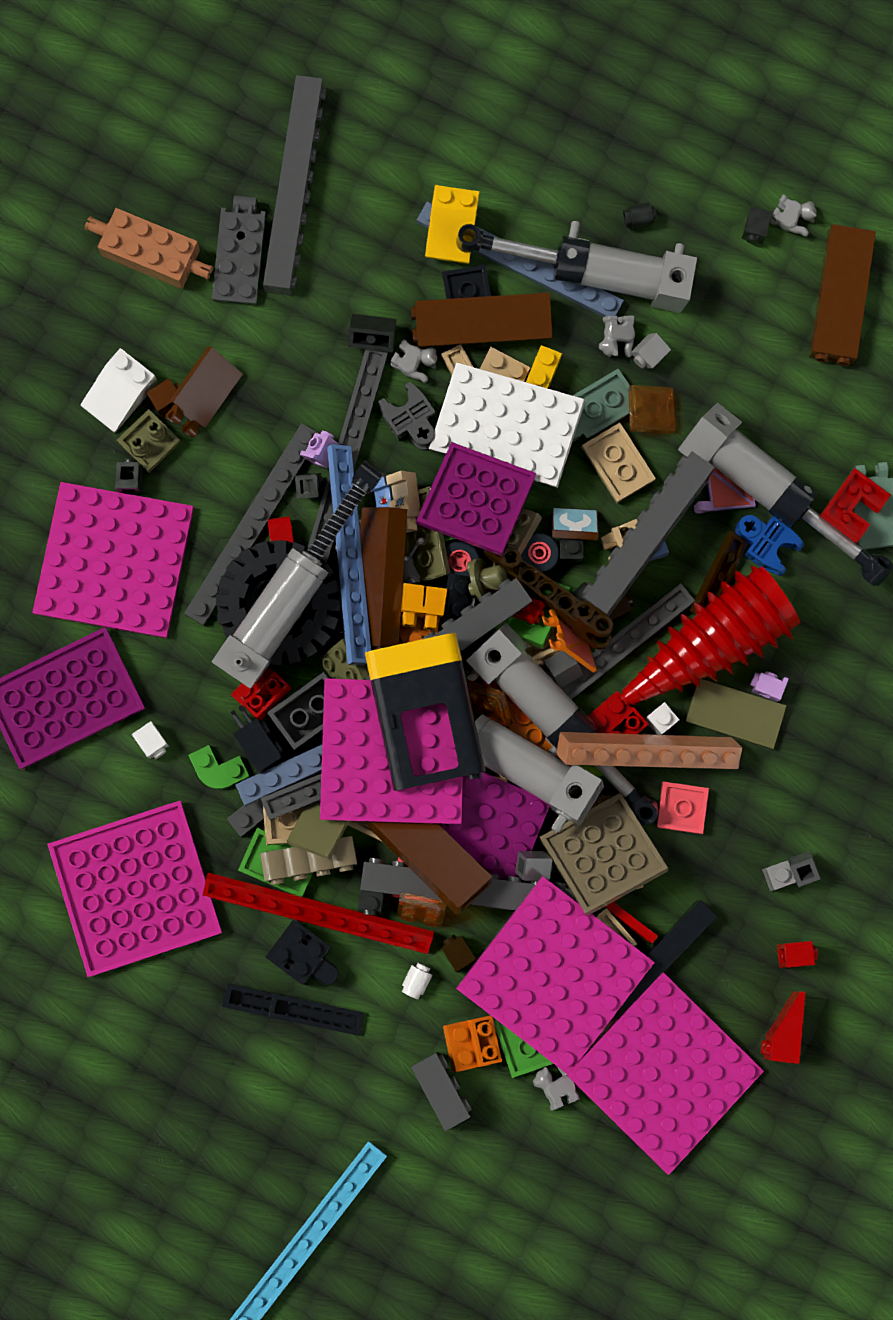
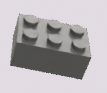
(301, 714)
(441, 1090)

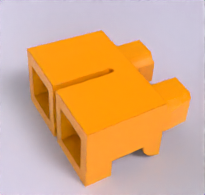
(422, 603)

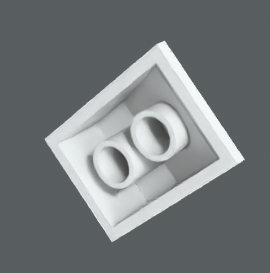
(118, 390)

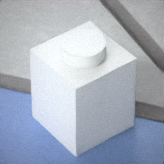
(661, 719)
(151, 741)

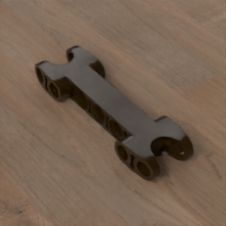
(581, 616)

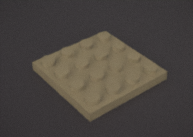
(604, 855)

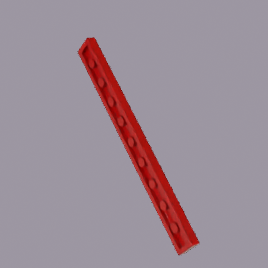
(318, 913)

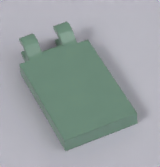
(604, 405)
(881, 524)

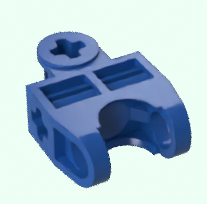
(760, 534)

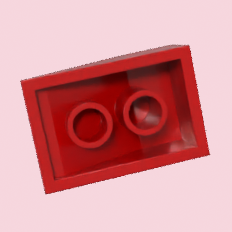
(785, 1035)

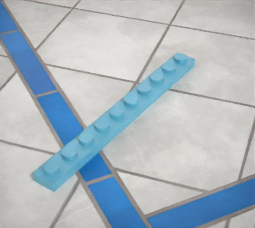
(311, 1234)

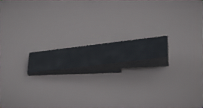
(671, 946)
(292, 1009)

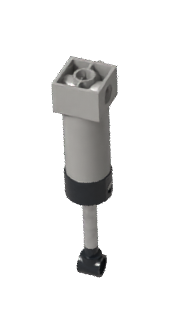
(579, 262)
(771, 484)
(544, 703)

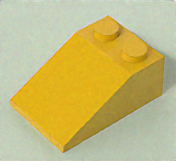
(449, 213)

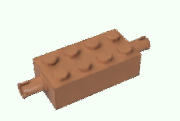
(148, 248)

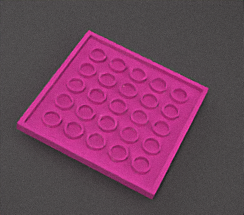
(113, 560)
(356, 768)
(134, 888)
(555, 975)
(665, 1073)

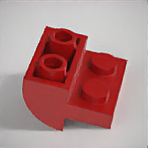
(263, 696)
(617, 718)

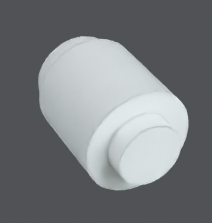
(416, 980)

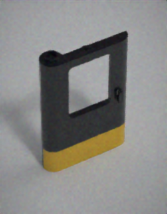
(418, 677)

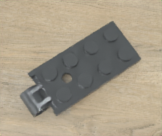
(239, 260)

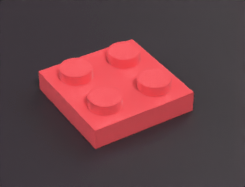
(682, 808)

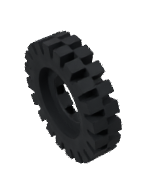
(257, 566)

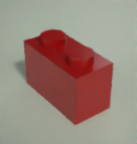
(797, 954)

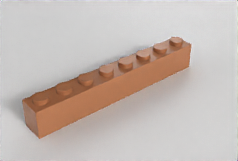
(648, 750)

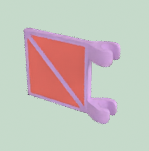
(724, 495)

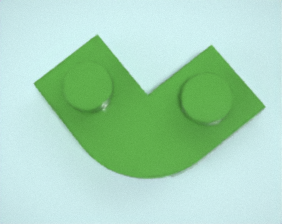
(217, 775)

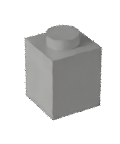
(650, 351)
(779, 875)

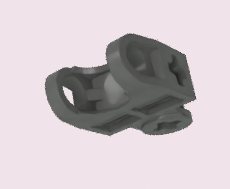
(411, 418)

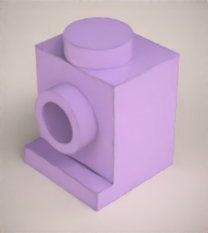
(317, 449)
(768, 686)

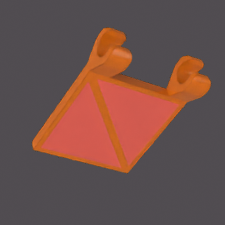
(569, 642)

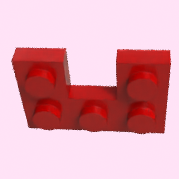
(854, 489)

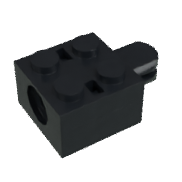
(256, 742)
(303, 955)

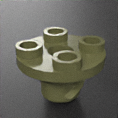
(484, 578)

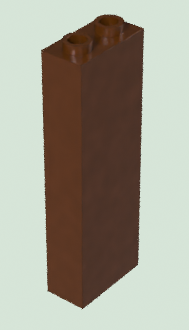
(842, 295)
(482, 319)
(383, 567)
(435, 860)

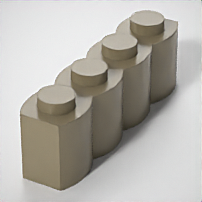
(298, 862)

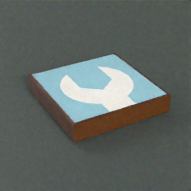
(574, 524)

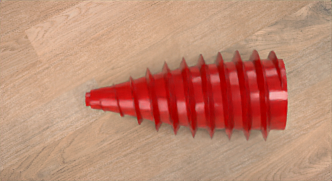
(717, 636)

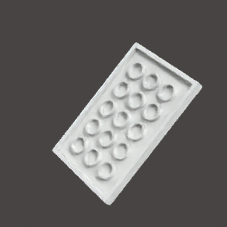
(509, 421)

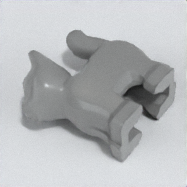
(792, 211)
(616, 332)
(413, 357)
(556, 1089)

